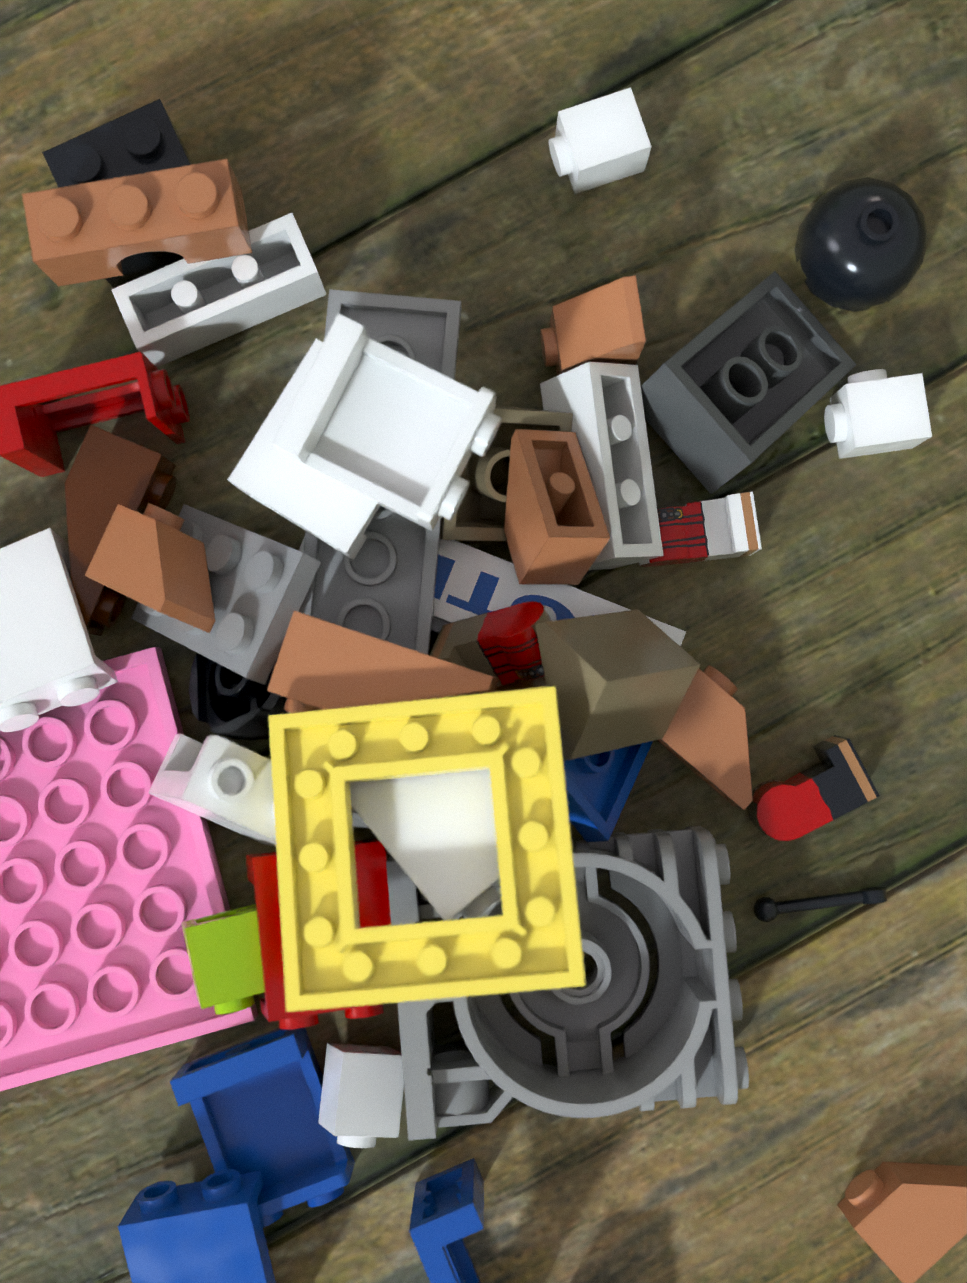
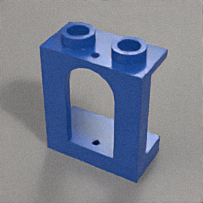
(444, 1213)

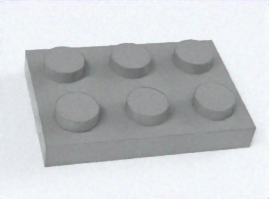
(252, 592)

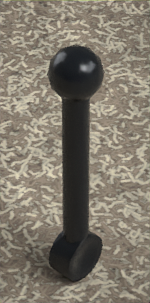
(767, 909)

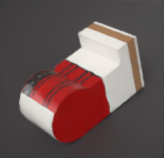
(708, 530)

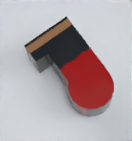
(814, 795)

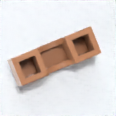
(91, 226)

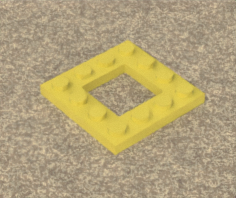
(325, 950)

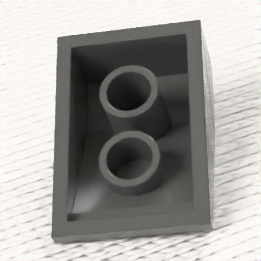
(743, 382)

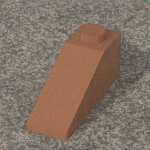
(342, 668)

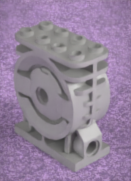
(672, 1050)

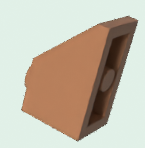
(596, 328)
(551, 509)
(155, 565)
(712, 736)
(908, 1213)

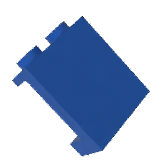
(262, 1115)
(198, 1232)

